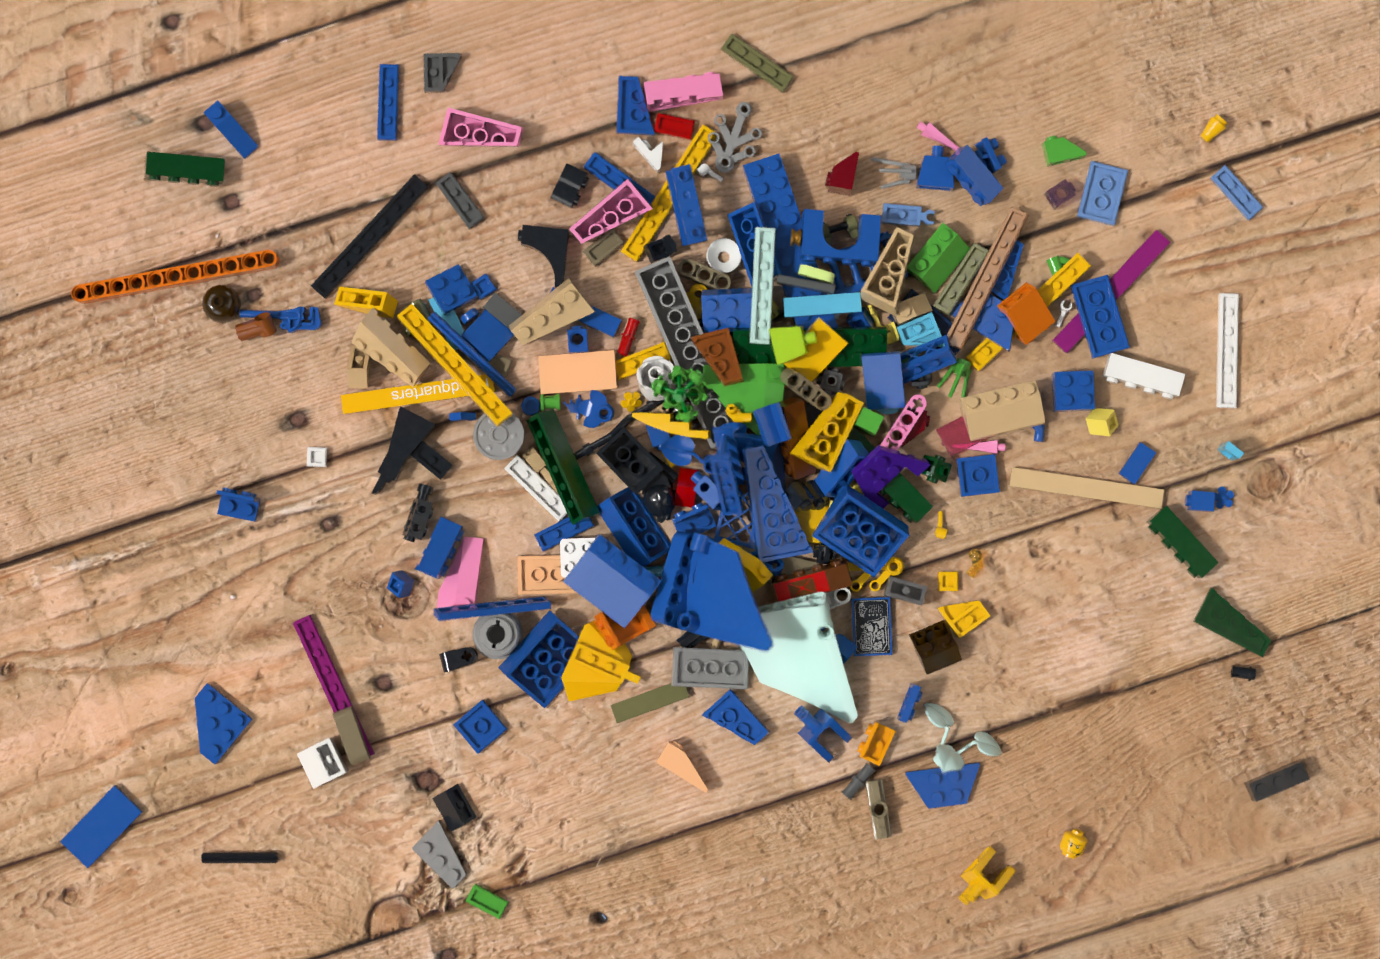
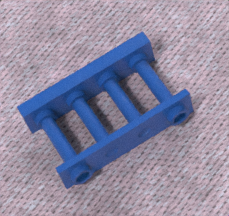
(686, 205)
(858, 281)
(727, 471)

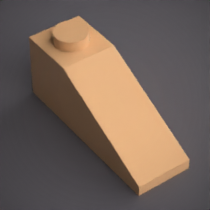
(678, 762)

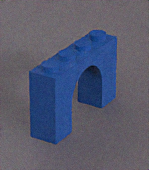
(815, 247)

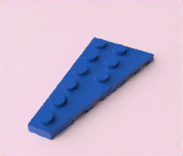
(773, 518)

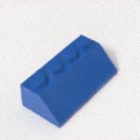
(743, 225)
(634, 527)

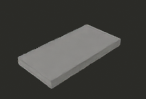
(710, 668)

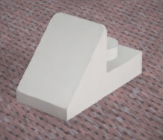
(653, 157)

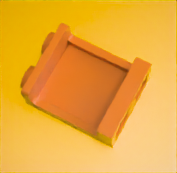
(1026, 313)
(617, 635)

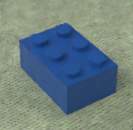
(726, 309)

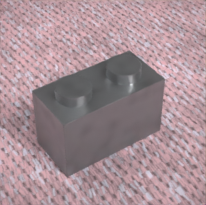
(905, 591)

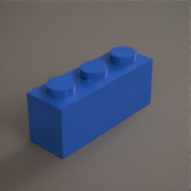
(973, 175)
(850, 456)

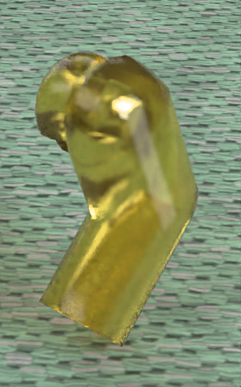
(977, 563)

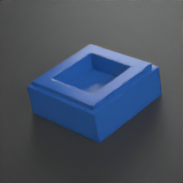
(483, 286)

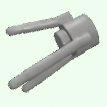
(905, 171)

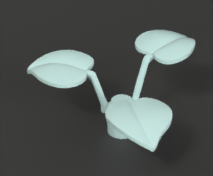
(946, 755)

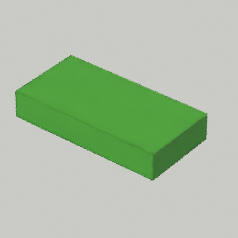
(487, 901)

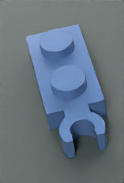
(905, 215)

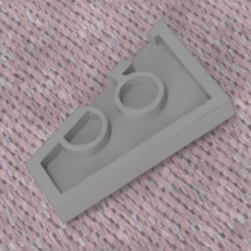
(440, 855)

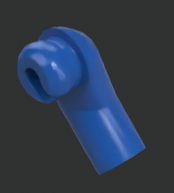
(1039, 433)

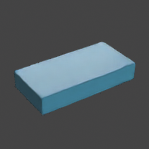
(1230, 451)

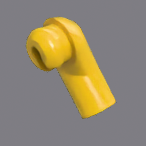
(736, 415)

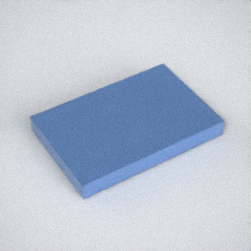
(1102, 193)

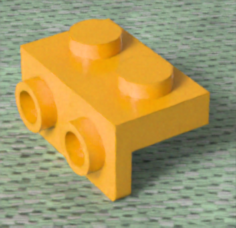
(876, 743)

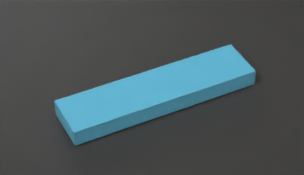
(822, 305)

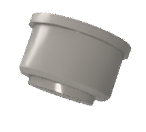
(500, 441)
(497, 635)

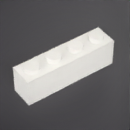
(1143, 375)

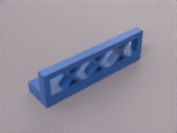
(928, 363)

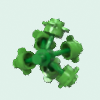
(676, 397)

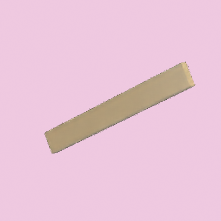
(1086, 488)

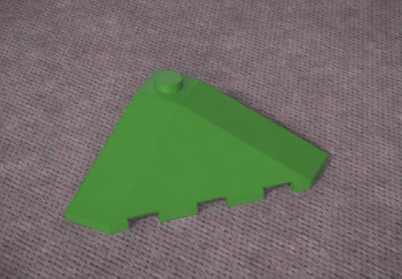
(759, 388)

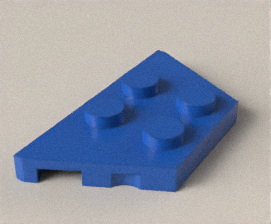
(992, 323)
(944, 788)

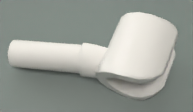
(704, 169)
(1063, 312)

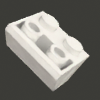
(322, 762)

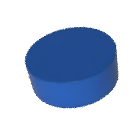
(469, 316)
(530, 406)

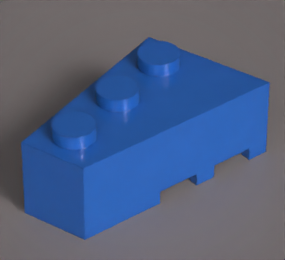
(440, 548)

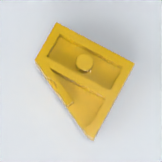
(964, 616)

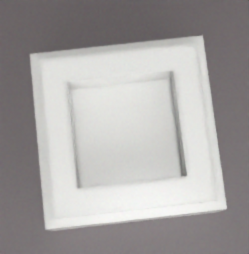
(317, 457)

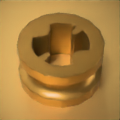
(795, 237)

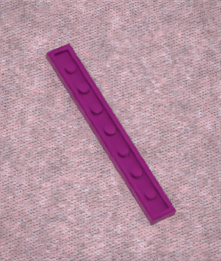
(1119, 282)
(325, 669)

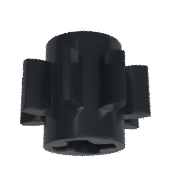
(823, 553)

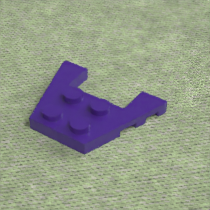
(881, 467)

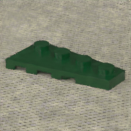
(1223, 619)

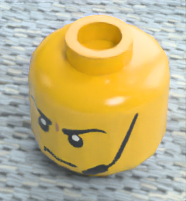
(1073, 843)

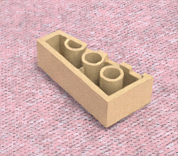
(889, 272)
(554, 311)
(389, 349)

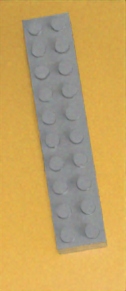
(677, 325)

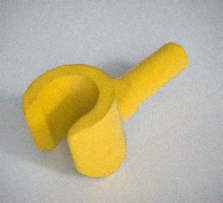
(940, 532)

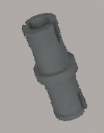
(858, 781)

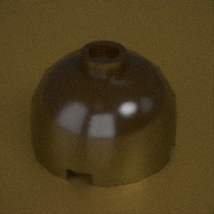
(221, 304)

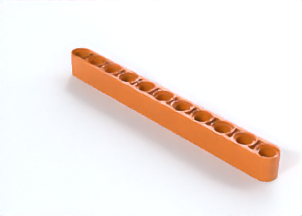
(166, 277)

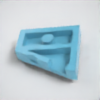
(919, 331)

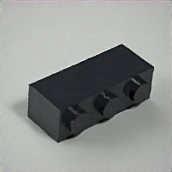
(1276, 780)

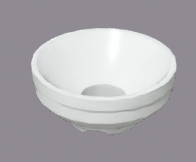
(723, 245)

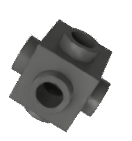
(828, 388)

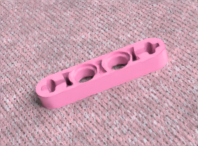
(900, 426)

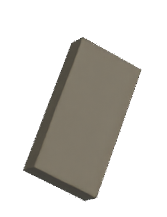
(603, 247)

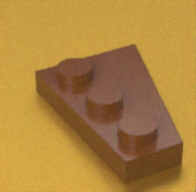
(720, 355)

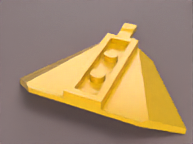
(595, 666)

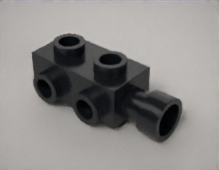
(418, 518)

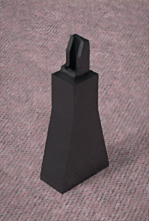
(406, 437)

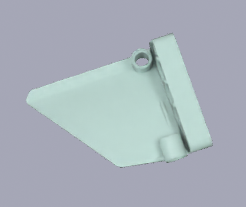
(804, 657)

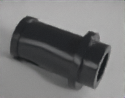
(1243, 672)

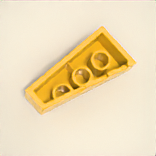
(828, 433)

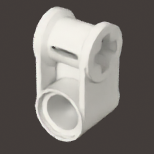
(832, 598)

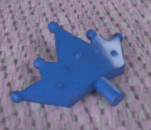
(572, 406)

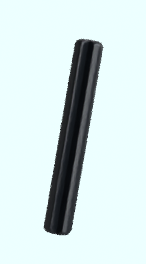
(240, 857)

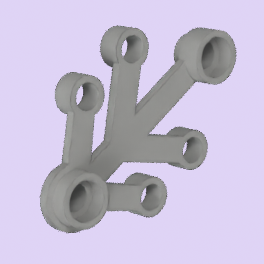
(732, 140)

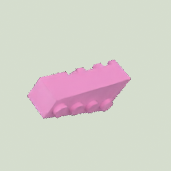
(683, 91)
(616, 208)

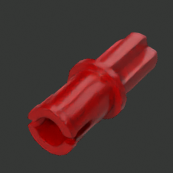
(628, 336)

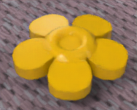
(631, 401)

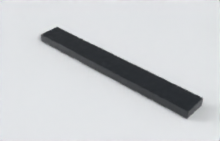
(369, 236)

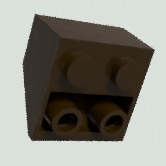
(935, 647)

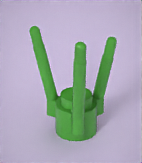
(961, 369)

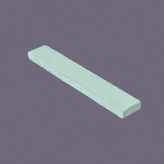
(762, 285)

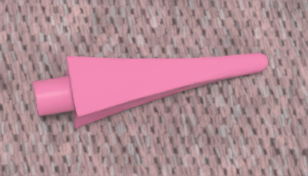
(933, 133)
(989, 447)

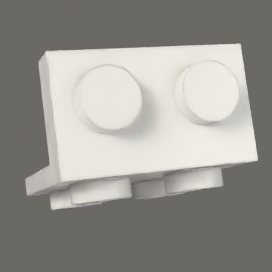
(571, 552)

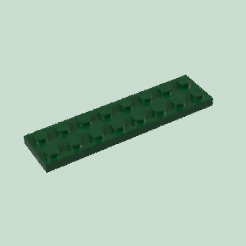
(859, 339)

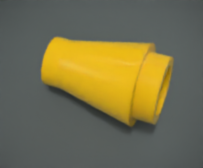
(1213, 128)

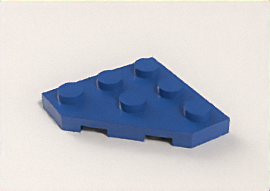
(217, 723)

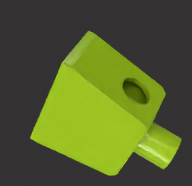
(790, 342)

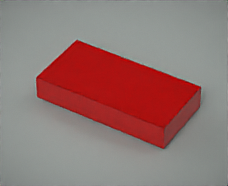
(674, 126)

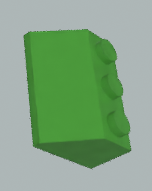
(938, 258)

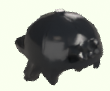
(659, 498)

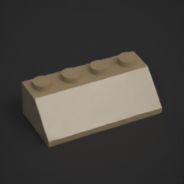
(1002, 410)

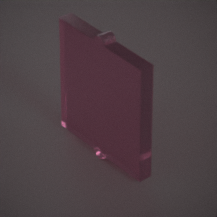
(955, 437)

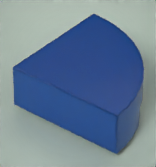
(462, 416)

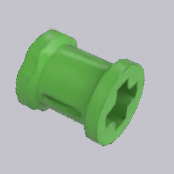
(550, 402)

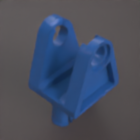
(815, 726)

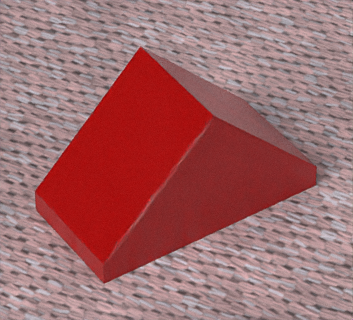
(685, 494)

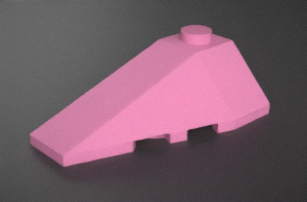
(462, 579)

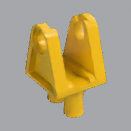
(978, 884)

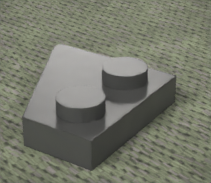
(439, 70)

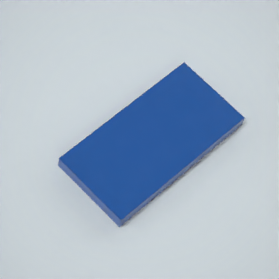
(1100, 316)
(101, 826)

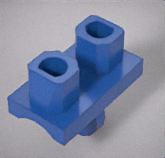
(986, 154)

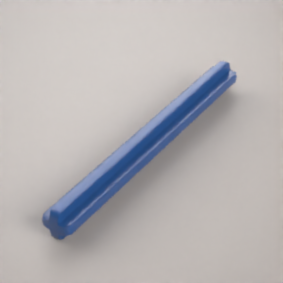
(472, 354)

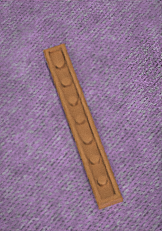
(986, 278)

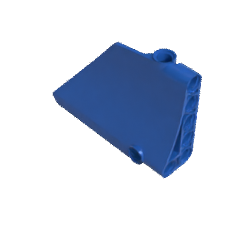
(708, 593)

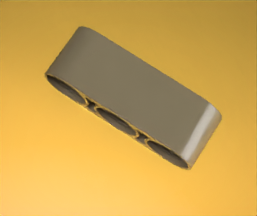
(697, 269)
(811, 394)
(351, 735)

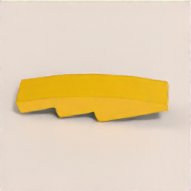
(665, 422)

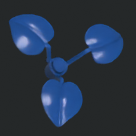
(680, 448)

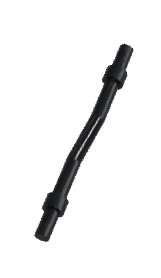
(588, 448)

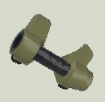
(849, 223)

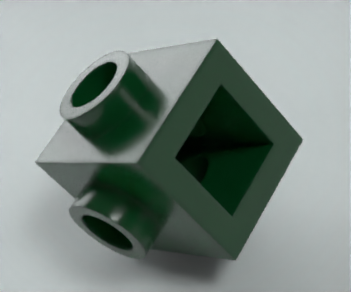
(938, 469)

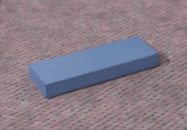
(1236, 192)

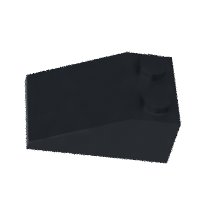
(630, 461)

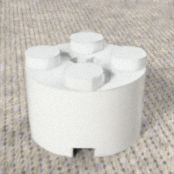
(650, 370)

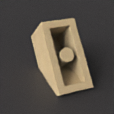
(912, 309)
(358, 369)

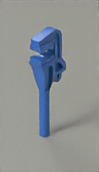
(291, 318)

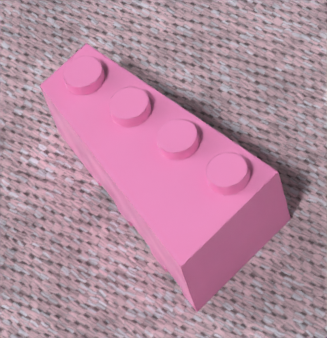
(474, 130)

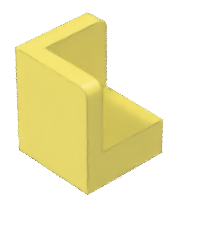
(1102, 422)

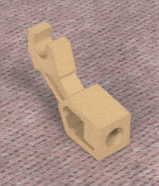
(538, 465)

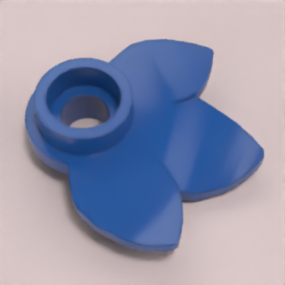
(592, 409)

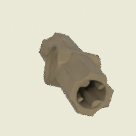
(880, 821)

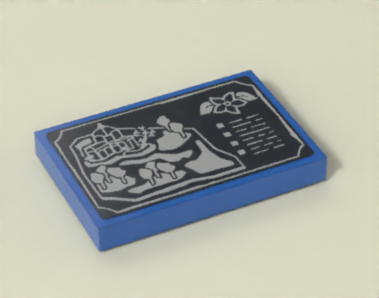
(871, 626)

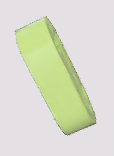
(816, 274)

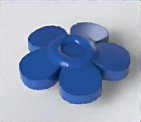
(1223, 497)

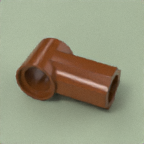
(261, 326)

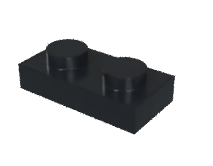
(431, 460)

